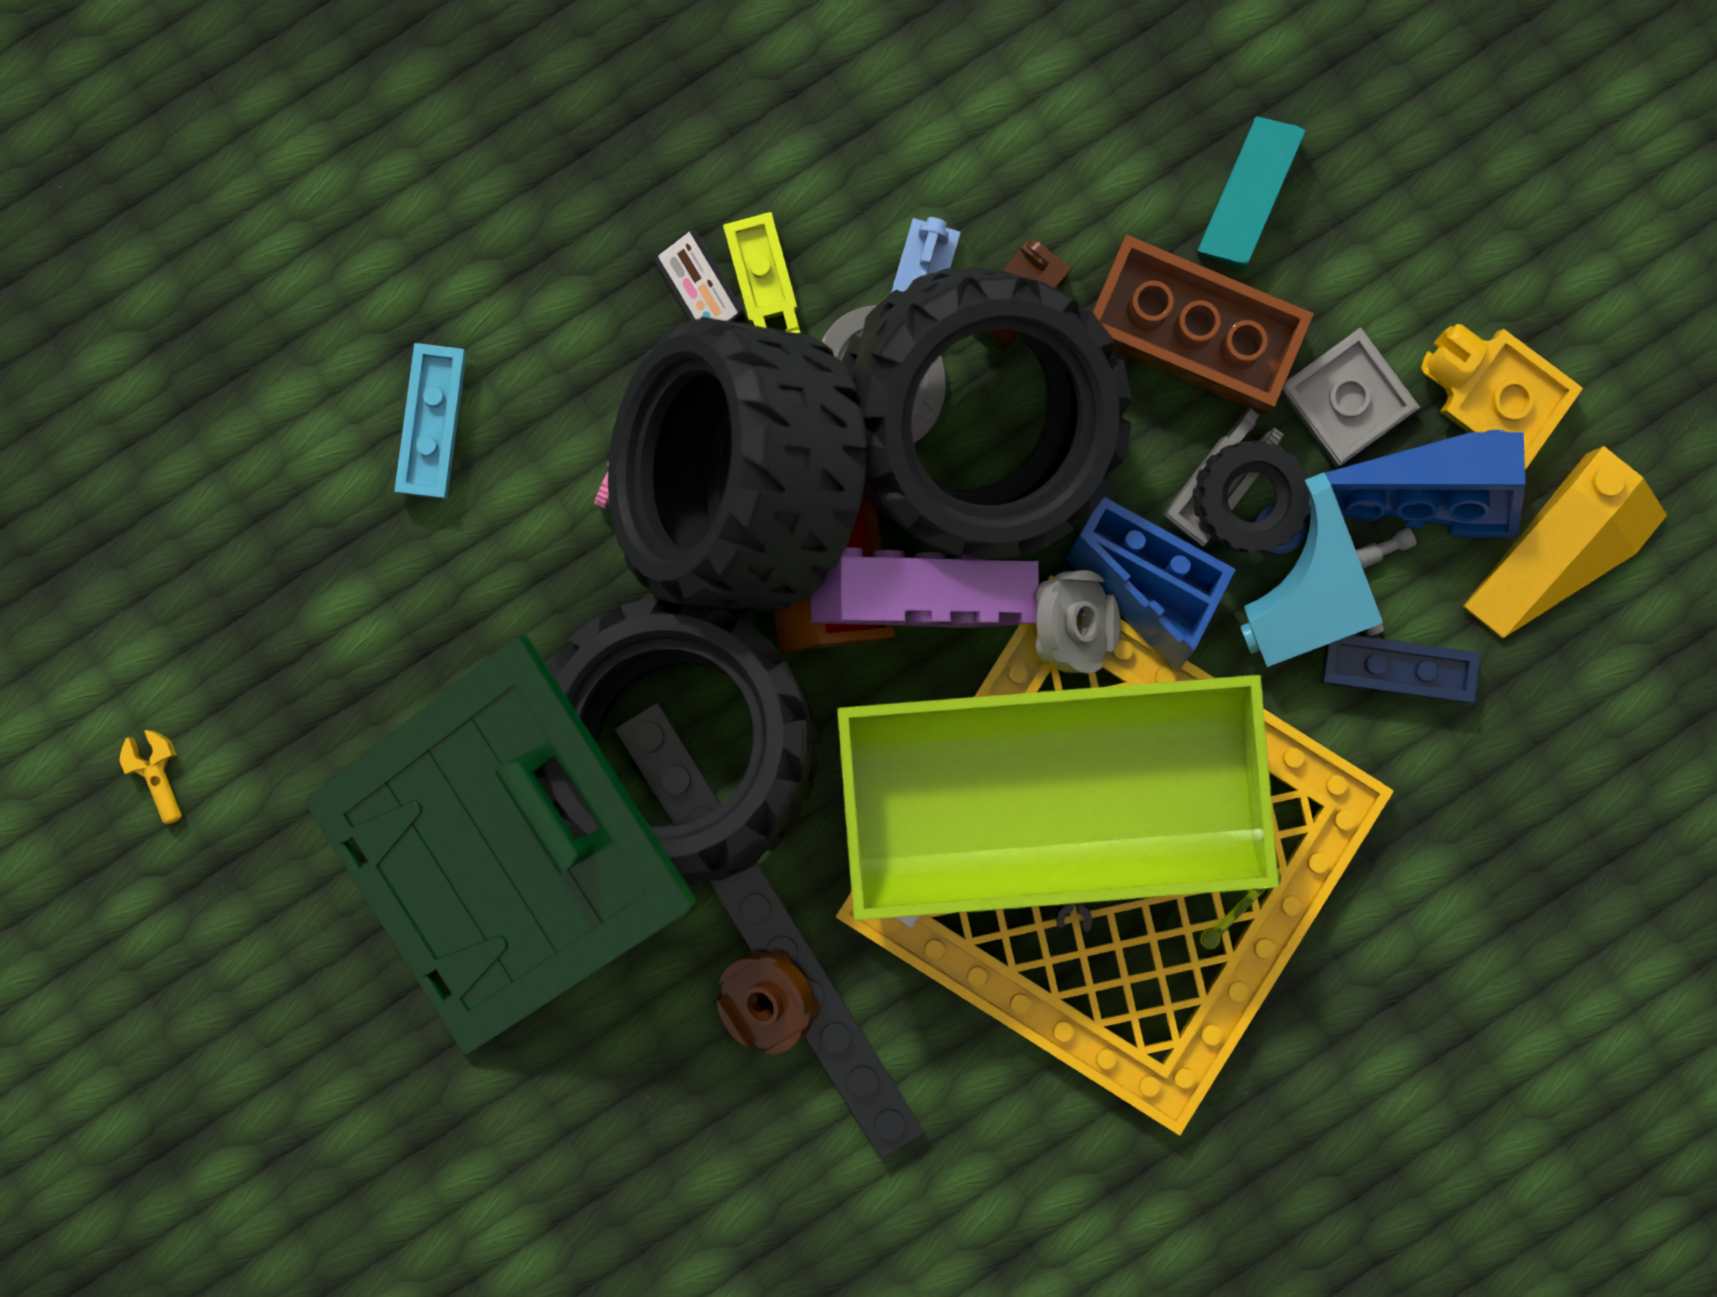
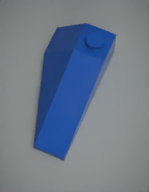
(1458, 482)

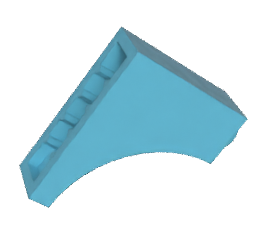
(1322, 594)

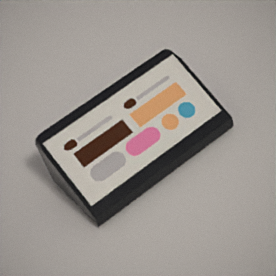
(697, 280)

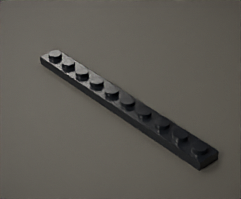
(769, 926)

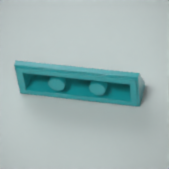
(1250, 192)

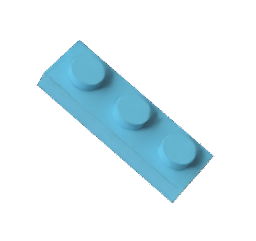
(430, 421)

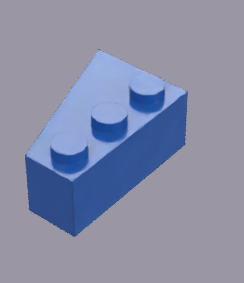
(1157, 579)

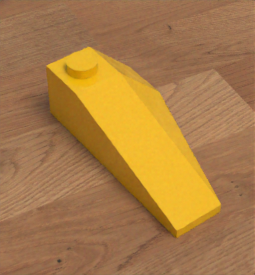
(1580, 534)

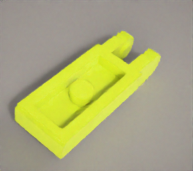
(761, 270)

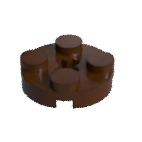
(785, 987)

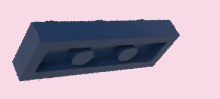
(1402, 668)

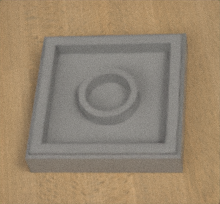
(1348, 397)

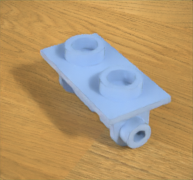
(926, 250)

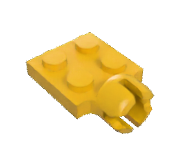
(1499, 386)

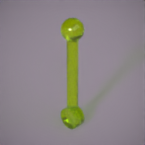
(1211, 937)

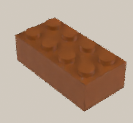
(1200, 325)

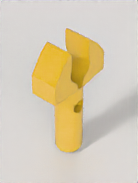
(153, 772)

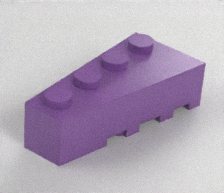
(926, 591)

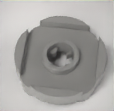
(1059, 604)

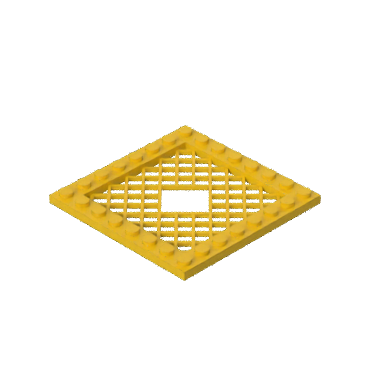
(1177, 1085)

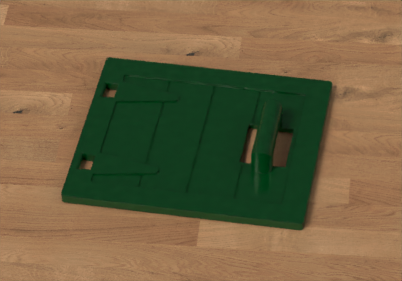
(478, 862)

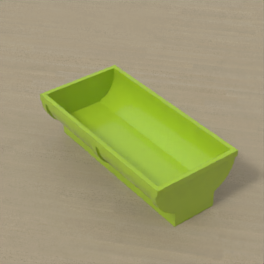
(1057, 797)

